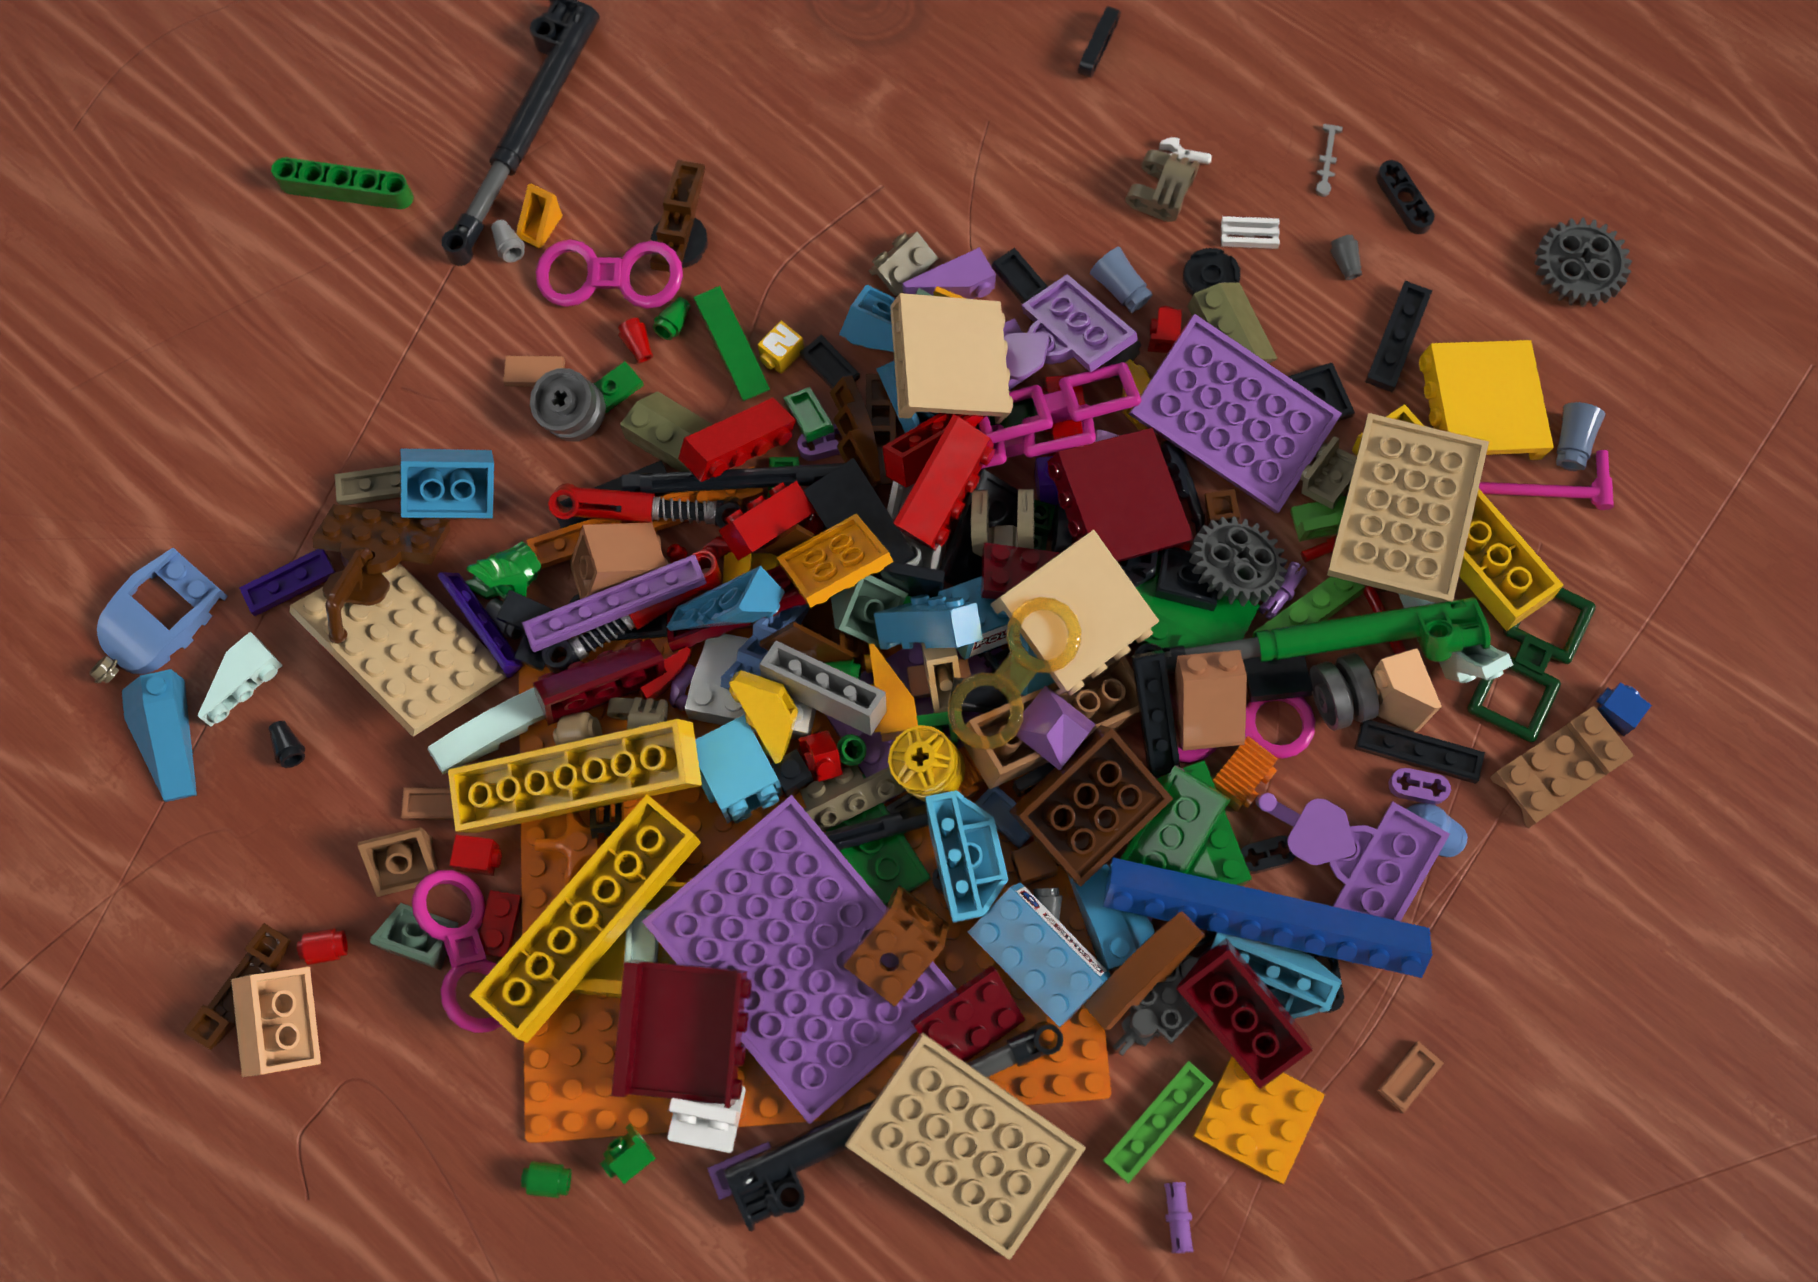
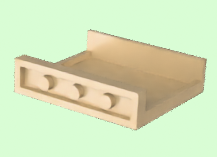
(950, 356)
(1101, 598)

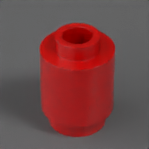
(322, 946)

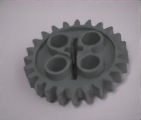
(1582, 262)
(1238, 561)

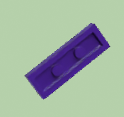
(287, 581)

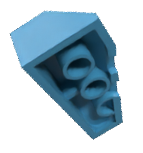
(870, 320)
(734, 602)
(160, 726)
(1111, 931)

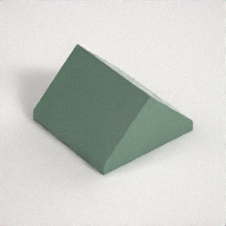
(856, 607)
(405, 938)

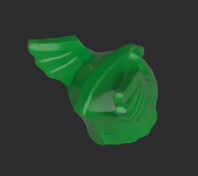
(504, 571)

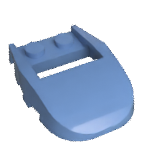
(135, 635)

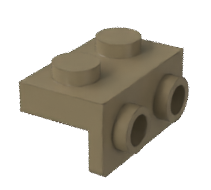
(903, 262)
(1329, 474)

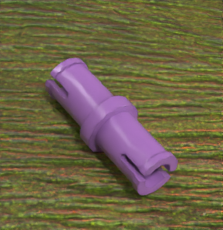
(1285, 592)
(1178, 1217)

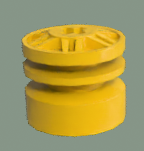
(938, 774)

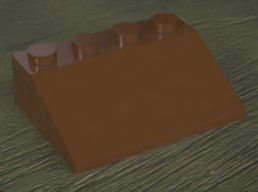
(1091, 804)

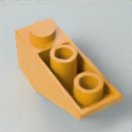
(899, 701)

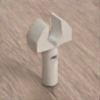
(1172, 145)

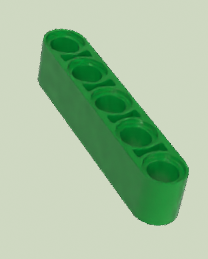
(330, 177)

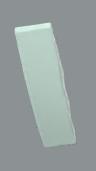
(486, 731)

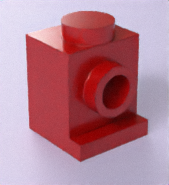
(1164, 329)
(821, 755)

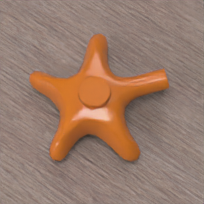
(574, 844)

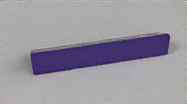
(480, 622)

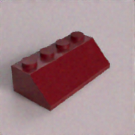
(596, 681)
(1244, 1014)

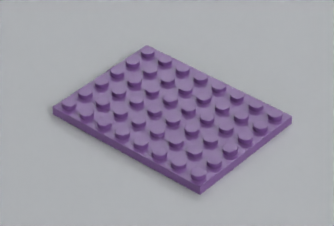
(791, 918)

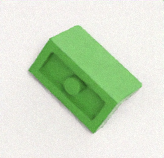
(1316, 519)

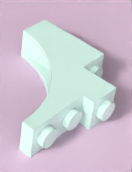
(1472, 660)

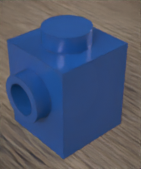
(1622, 707)

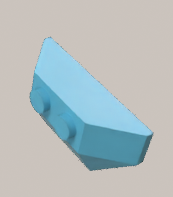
(965, 854)
(1291, 975)

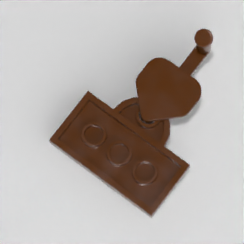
(368, 546)

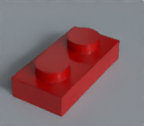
(499, 923)

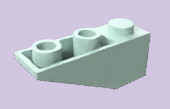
(239, 674)

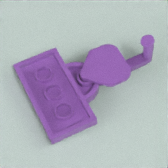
(1065, 326)
(1384, 862)

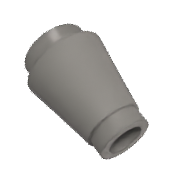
(507, 242)

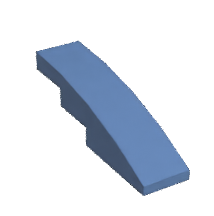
(751, 653)

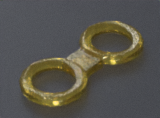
(1014, 673)

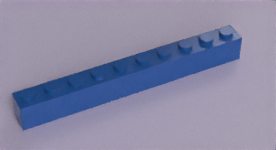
(1269, 917)

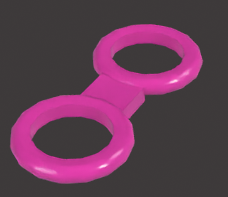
(609, 273)
(1278, 751)
(461, 944)

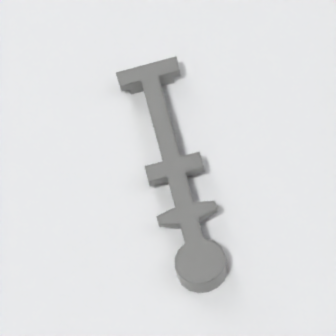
(1323, 188)

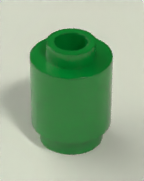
(546, 1179)

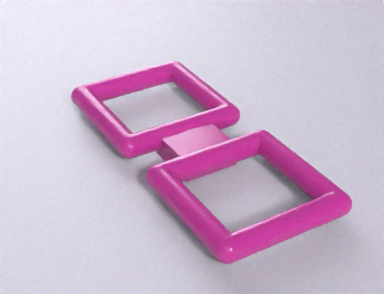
(1065, 404)
(1027, 446)

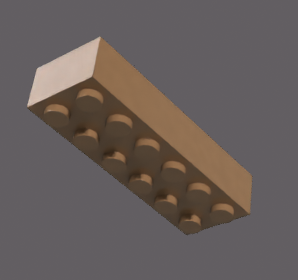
(1105, 700)

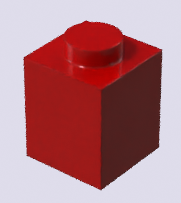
(475, 855)

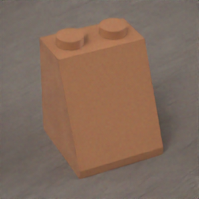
(613, 555)
(1210, 699)

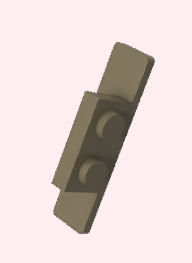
(847, 795)

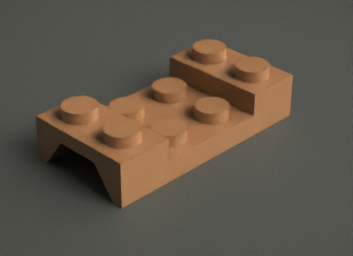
(1562, 765)

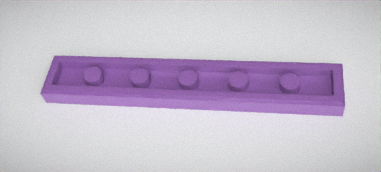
(614, 603)

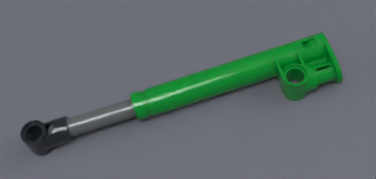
(1437, 626)

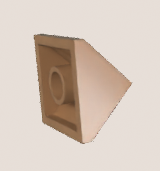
(398, 860)

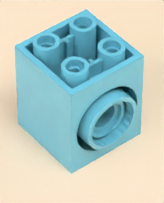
(736, 771)

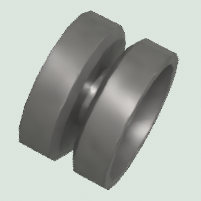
(567, 404)
(1344, 691)

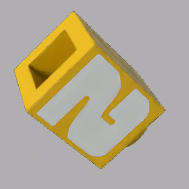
(780, 347)

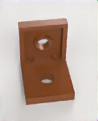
(908, 932)

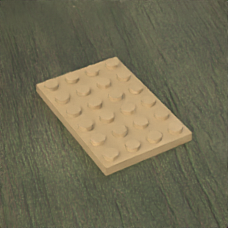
(1408, 509)
(406, 651)
(965, 1146)

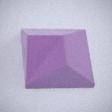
(1053, 727)

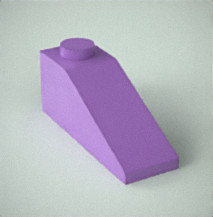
(965, 276)

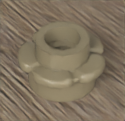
(104, 670)

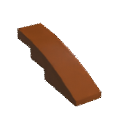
(1144, 969)

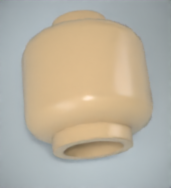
(576, 728)

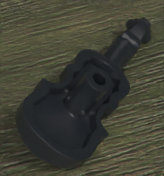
(1183, 481)

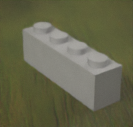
(825, 688)

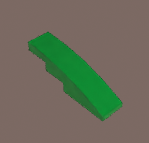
(731, 343)

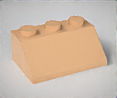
(1405, 691)
(275, 1021)

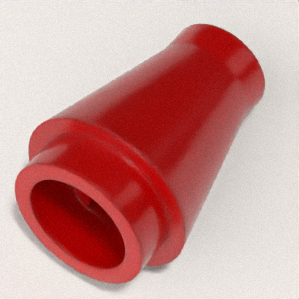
(635, 337)

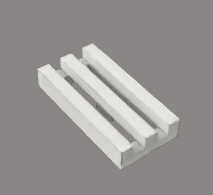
(1250, 228)

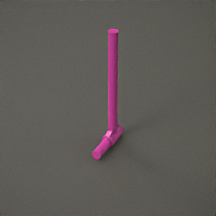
(1599, 491)

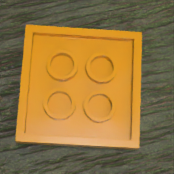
(834, 560)
(1256, 1124)

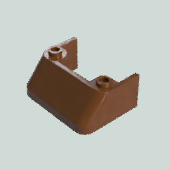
(818, 634)

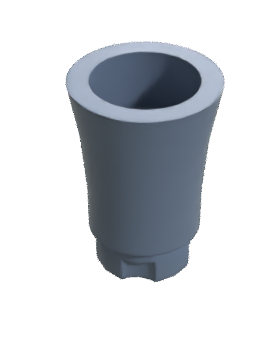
(1121, 280)
(1578, 434)

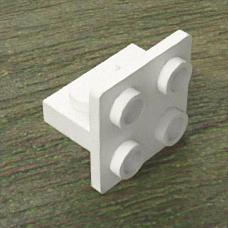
(705, 1123)

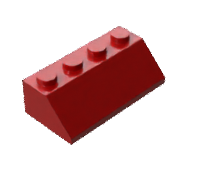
(945, 483)

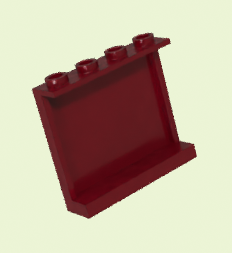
(1121, 494)
(681, 1032)

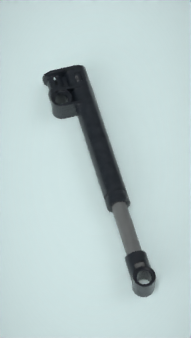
(561, 36)
(761, 1178)

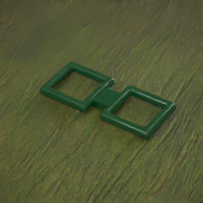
(1531, 662)

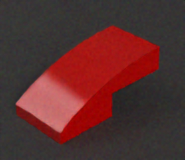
(672, 667)

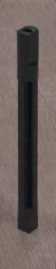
(729, 479)
(878, 828)

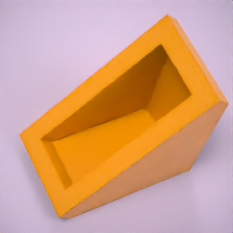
(538, 216)

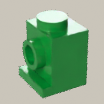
(627, 1155)

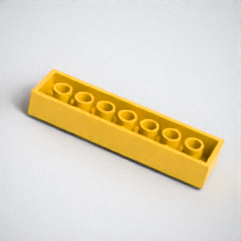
(1497, 559)
(575, 776)
(585, 919)

